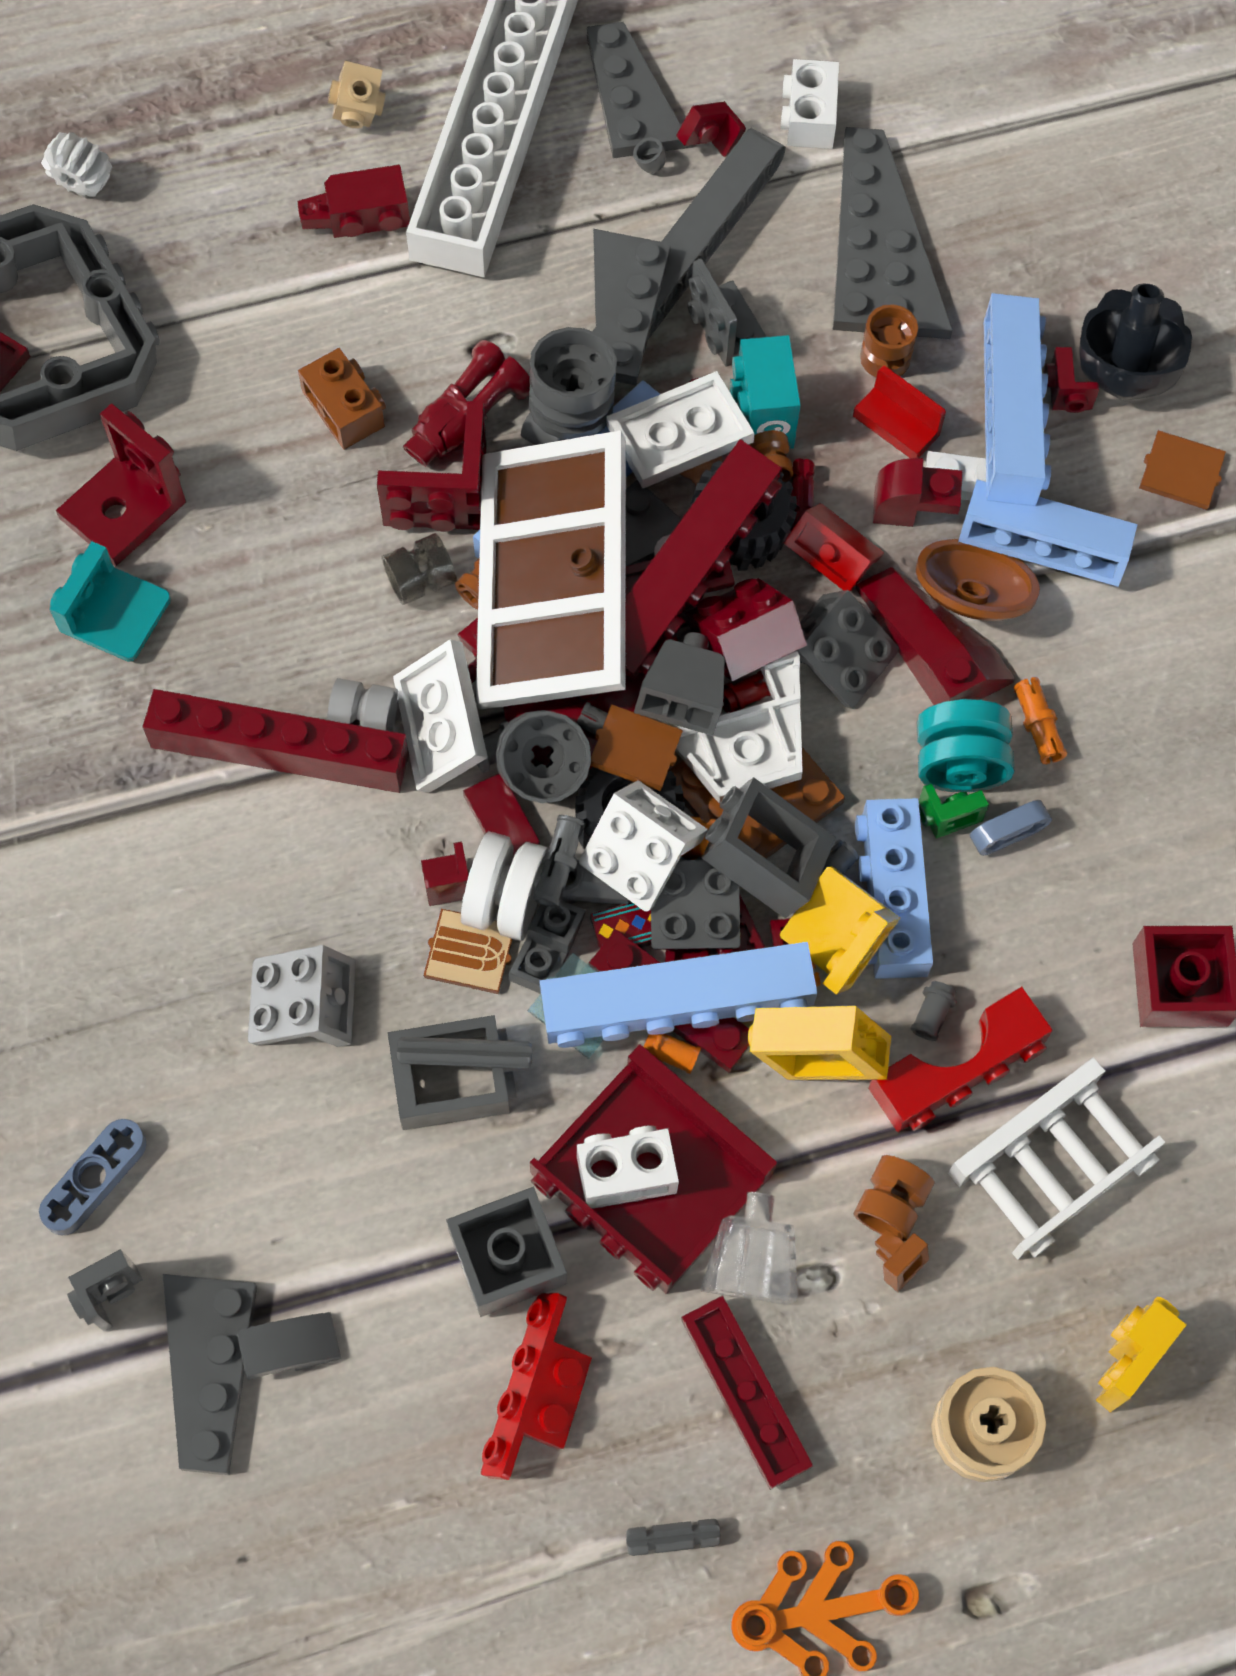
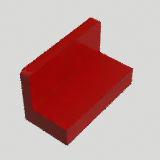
(900, 414)
(832, 546)

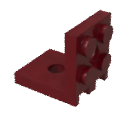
(138, 478)
(438, 499)

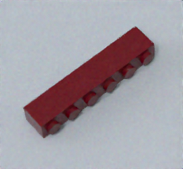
(694, 551)
(276, 740)

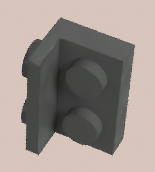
(103, 1280)

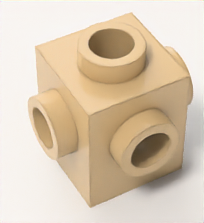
(357, 95)

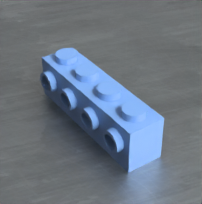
(1051, 535)
(897, 879)

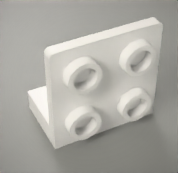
(640, 843)

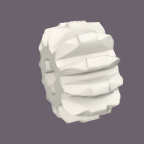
(76, 164)

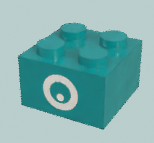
(767, 385)

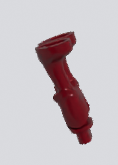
(443, 421)

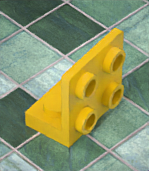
(841, 928)

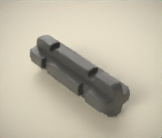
(673, 1537)

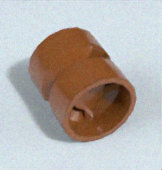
(889, 339)
(895, 1195)

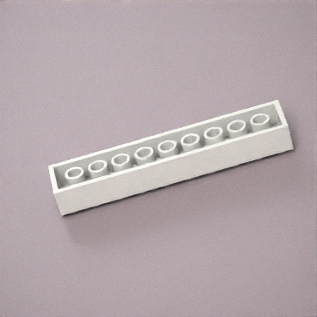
(487, 134)

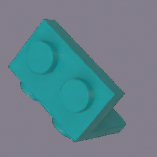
(107, 605)

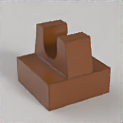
(901, 1258)

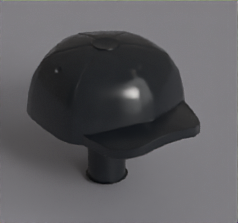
(1135, 343)

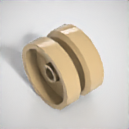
(1011, 1408)

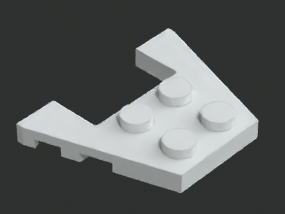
(754, 740)

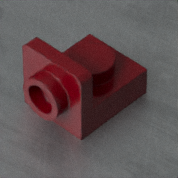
(712, 124)

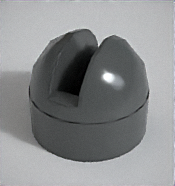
(650, 155)

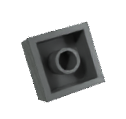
(507, 1251)

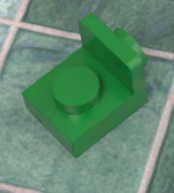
(955, 814)

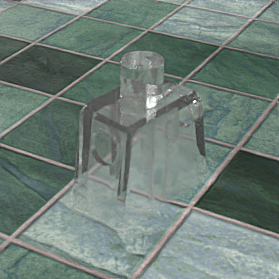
(754, 1256)

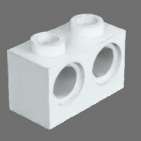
(812, 103)
(630, 1180)

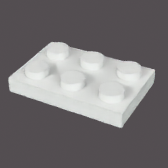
(680, 429)
(440, 716)

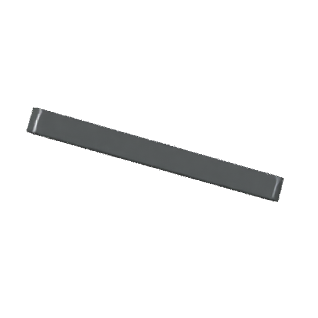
(704, 227)

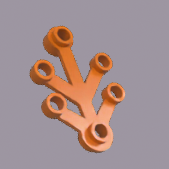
(815, 1613)

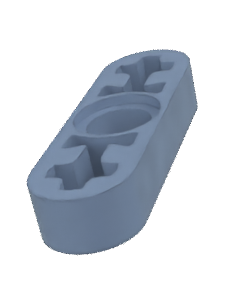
(59, 1193)

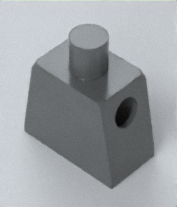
(684, 685)

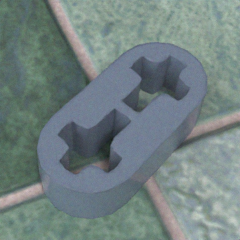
(1010, 827)

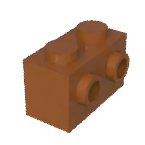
(342, 397)

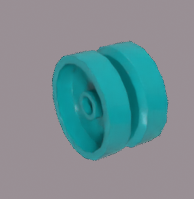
(965, 745)

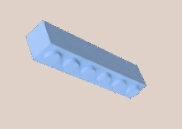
(1015, 400)
(676, 994)

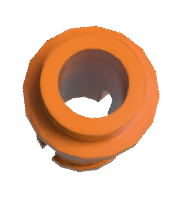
(673, 1051)

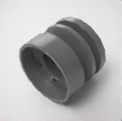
(572, 382)
(568, 756)

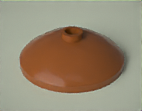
(977, 581)

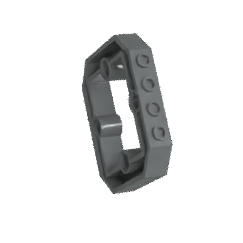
(47, 406)

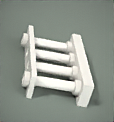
(1048, 1115)

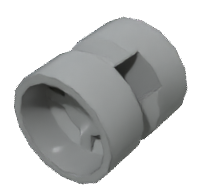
(362, 707)

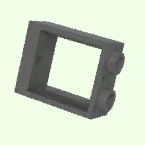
(751, 870)
(452, 1110)

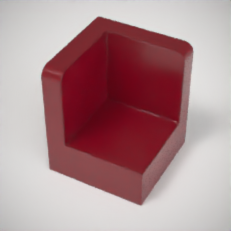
(446, 877)

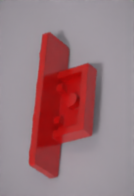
(540, 1392)

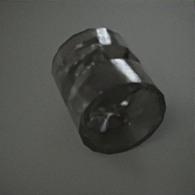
(404, 570)

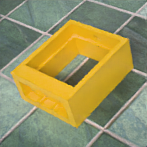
(820, 1043)

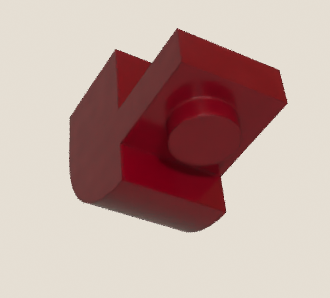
(909, 487)

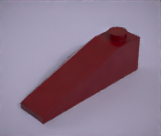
(936, 646)

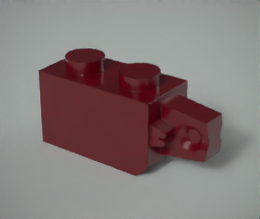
(358, 203)

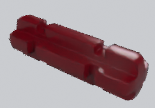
(803, 486)

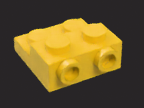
(1139, 1346)

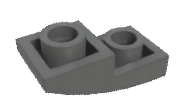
(546, 945)

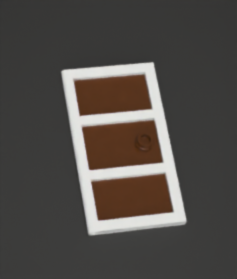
(552, 571)

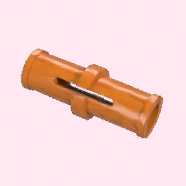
(1040, 720)

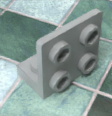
(302, 996)

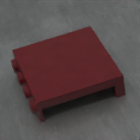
(711, 1160)

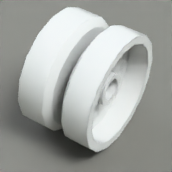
(503, 886)

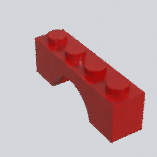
(915, 1089)

